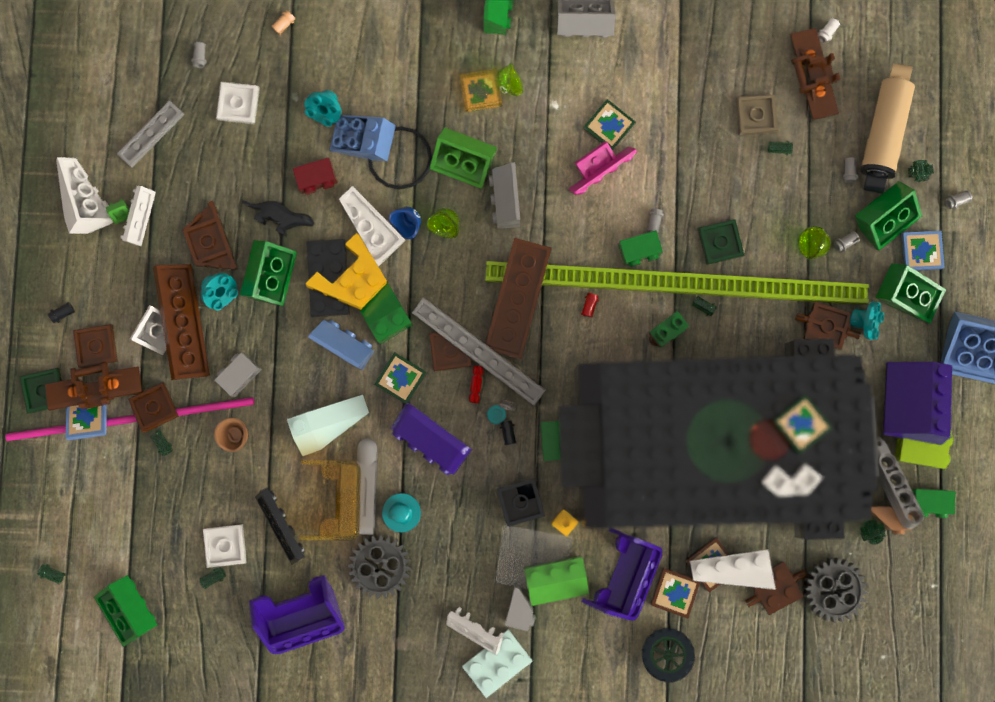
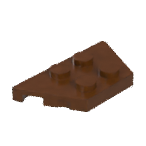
(208, 240)

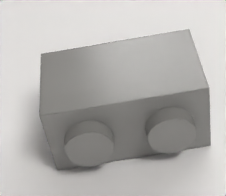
(237, 374)

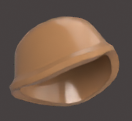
(231, 434)

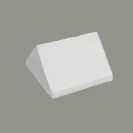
(150, 331)

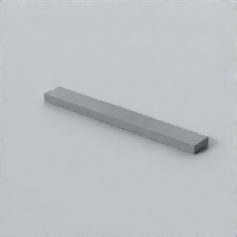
(478, 351)

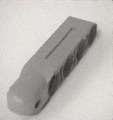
(367, 460)
(902, 488)

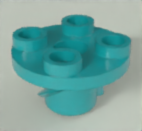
(323, 107)
(218, 290)
(868, 320)
(401, 512)

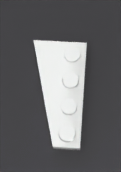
(372, 227)

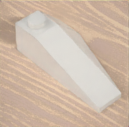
(81, 204)

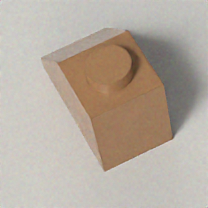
(887, 516)

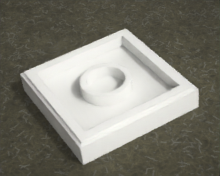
(237, 103)
(224, 546)

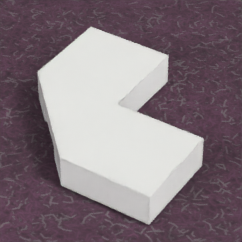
(782, 485)

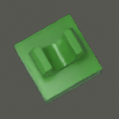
(118, 211)

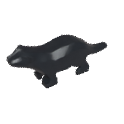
(279, 215)

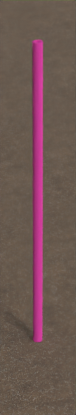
(131, 418)

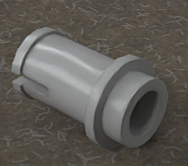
(199, 55)
(850, 170)
(953, 202)
(655, 219)
(845, 242)

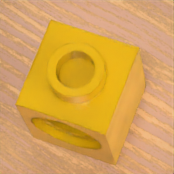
(564, 522)

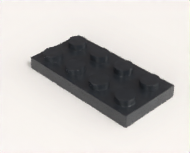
(330, 261)
(283, 532)

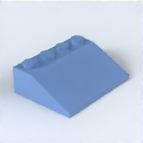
(970, 347)

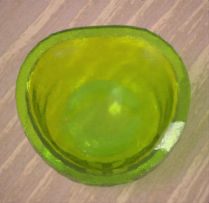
(509, 81)
(444, 223)
(814, 242)

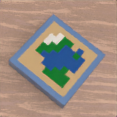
(923, 250)
(85, 422)

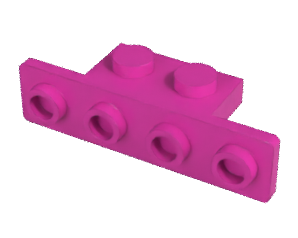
(597, 164)

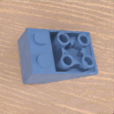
(363, 137)

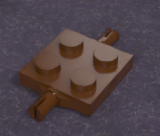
(827, 323)
(785, 590)

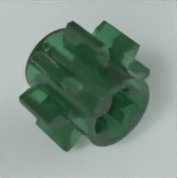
(920, 170)
(873, 532)

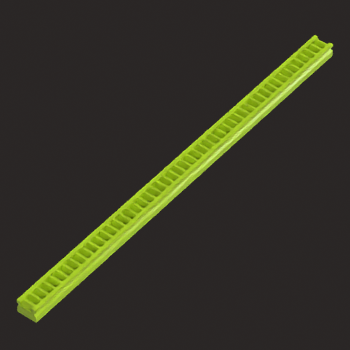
(694, 284)

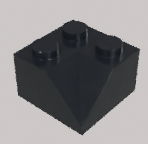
(520, 502)

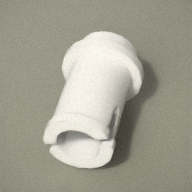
(825, 34)

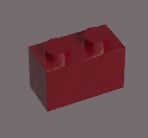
(315, 176)

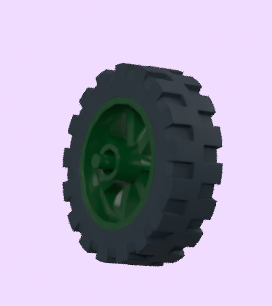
(680, 639)

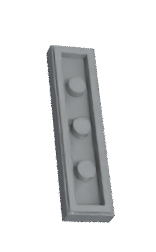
(150, 133)

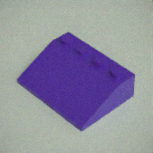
(918, 401)

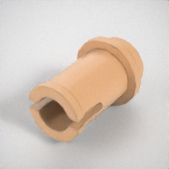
(283, 22)

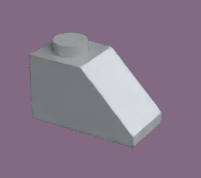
(520, 611)

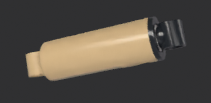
(887, 129)

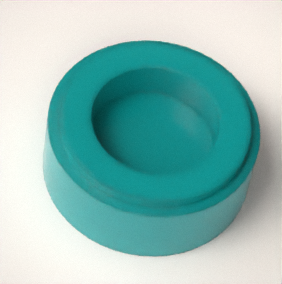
(496, 414)

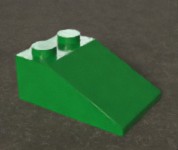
(910, 292)
(385, 315)

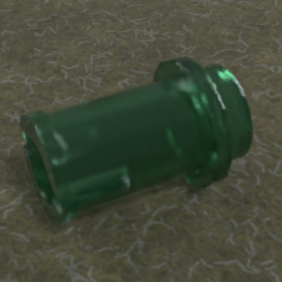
(780, 147)
(704, 306)
(162, 444)
(51, 574)
(216, 575)

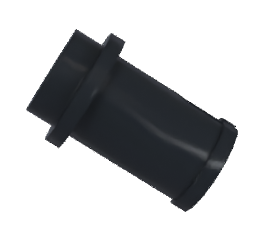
(61, 312)
(508, 432)

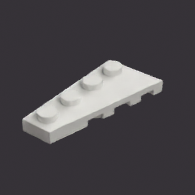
(742, 569)

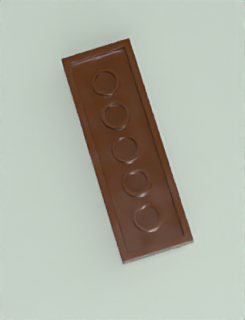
(518, 297)
(181, 321)

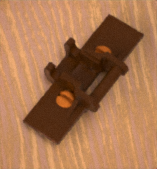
(820, 72)
(93, 394)

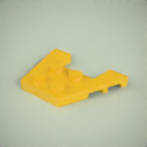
(358, 282)

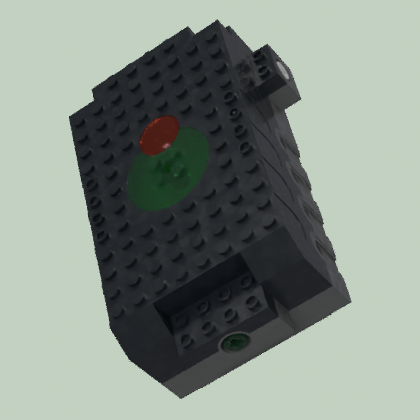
(699, 437)

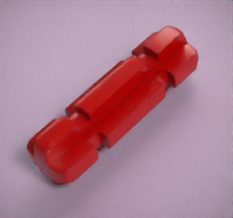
(476, 384)

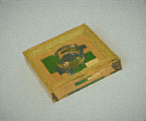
(480, 90)

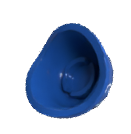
(406, 221)

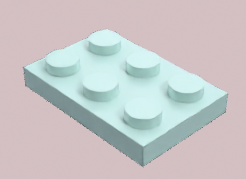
(493, 670)

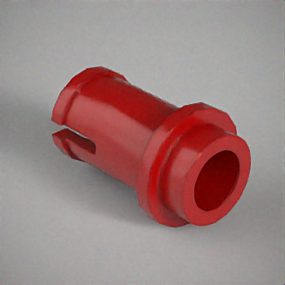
(590, 304)

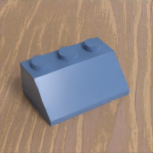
(342, 343)

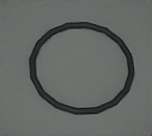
(422, 176)

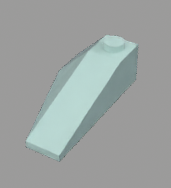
(321, 426)

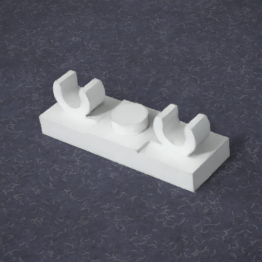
(138, 215)
(474, 631)

